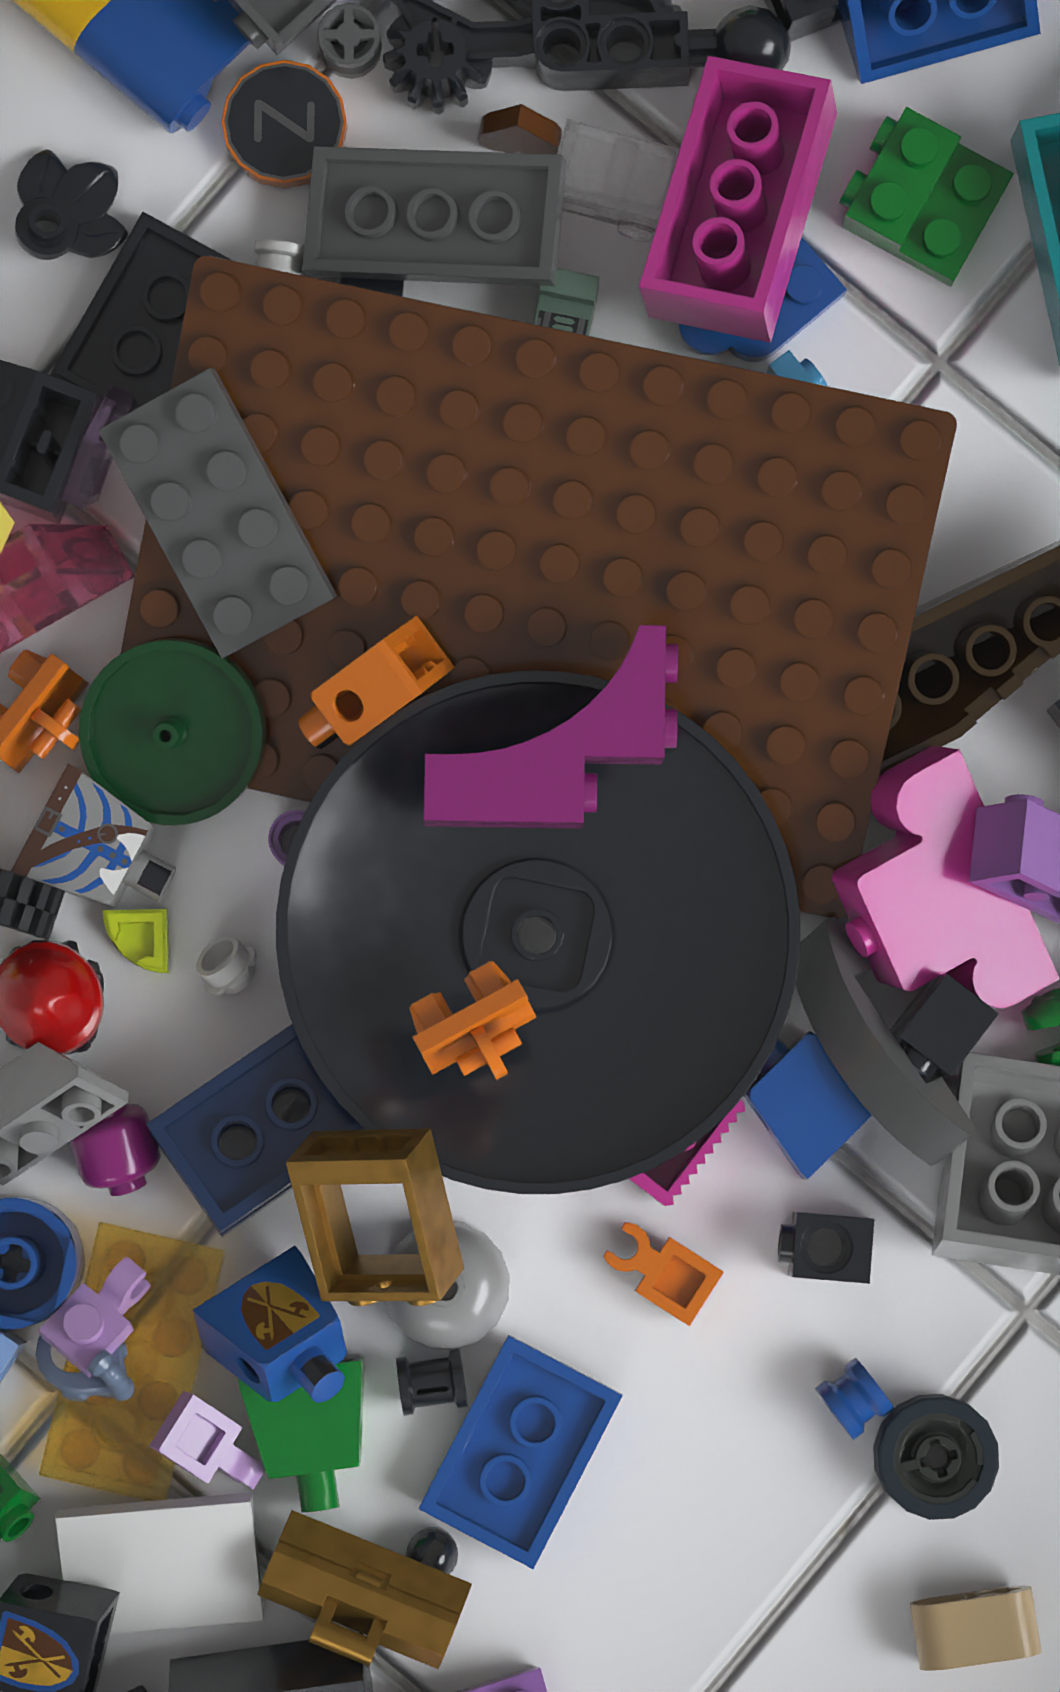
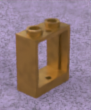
(375, 1157)

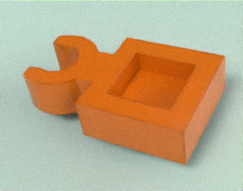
(672, 1277)

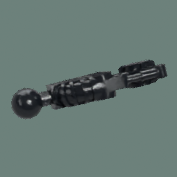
(589, 26)

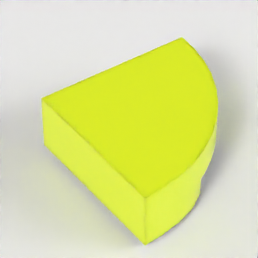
(140, 936)

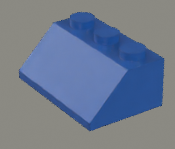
(912, 34)

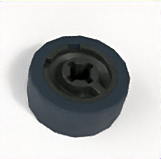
(906, 1439)

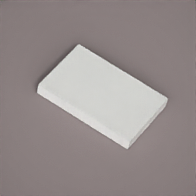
(168, 1559)

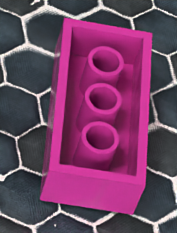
(738, 199)

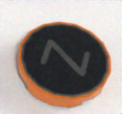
(277, 120)

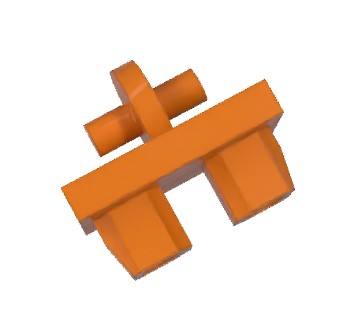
(41, 709)
(477, 1032)

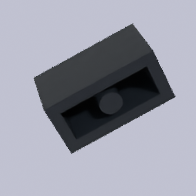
(942, 1026)

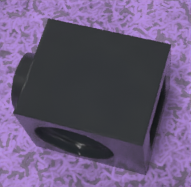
(856, 1250)

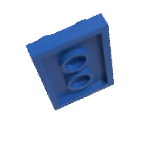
(520, 1451)

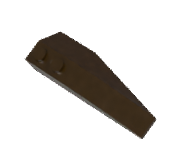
(974, 652)

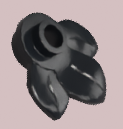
(74, 201)

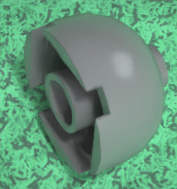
(471, 1303)

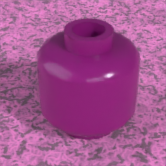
(117, 1151)

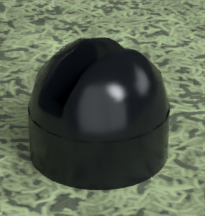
(421, 1542)

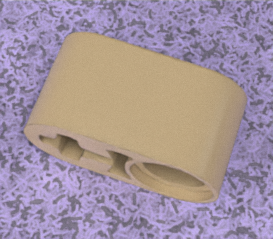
(975, 1628)

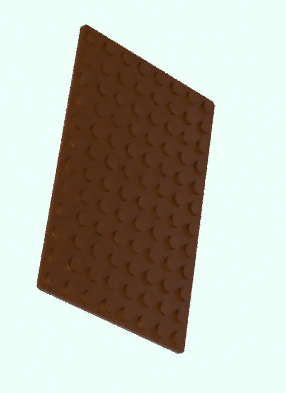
(554, 499)

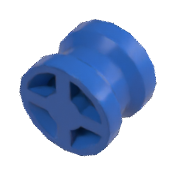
(854, 1398)

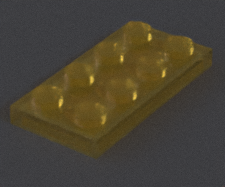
(108, 1440)

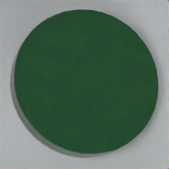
(173, 730)

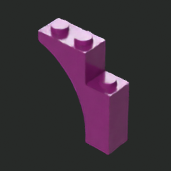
(545, 778)

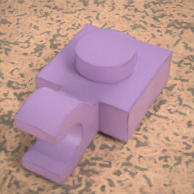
(96, 1321)
(203, 1441)

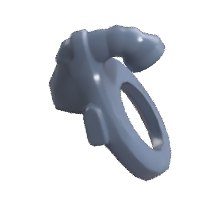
(107, 1379)

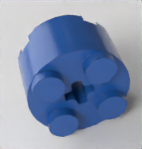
(54, 1255)

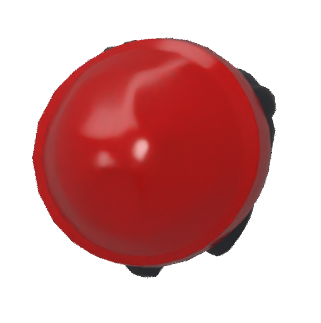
(50, 997)

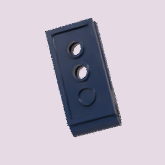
(244, 1100)

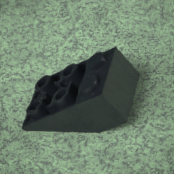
(40, 437)

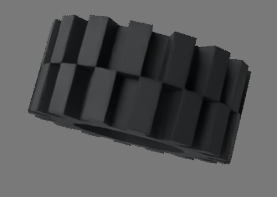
(28, 904)

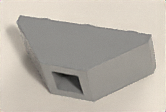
(48, 1104)

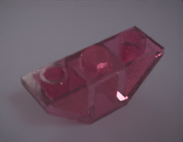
(53, 573)

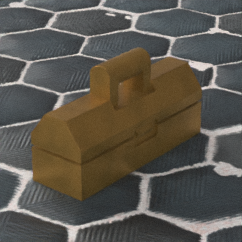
(364, 1589)

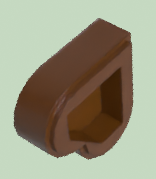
(520, 131)

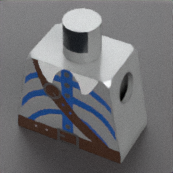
(92, 845)

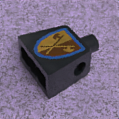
(53, 1634)

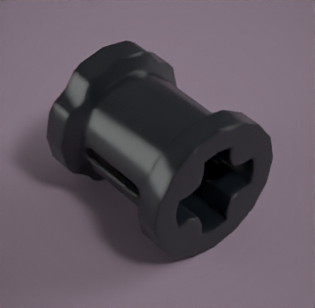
(431, 1382)

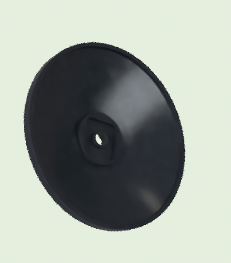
(646, 1007)

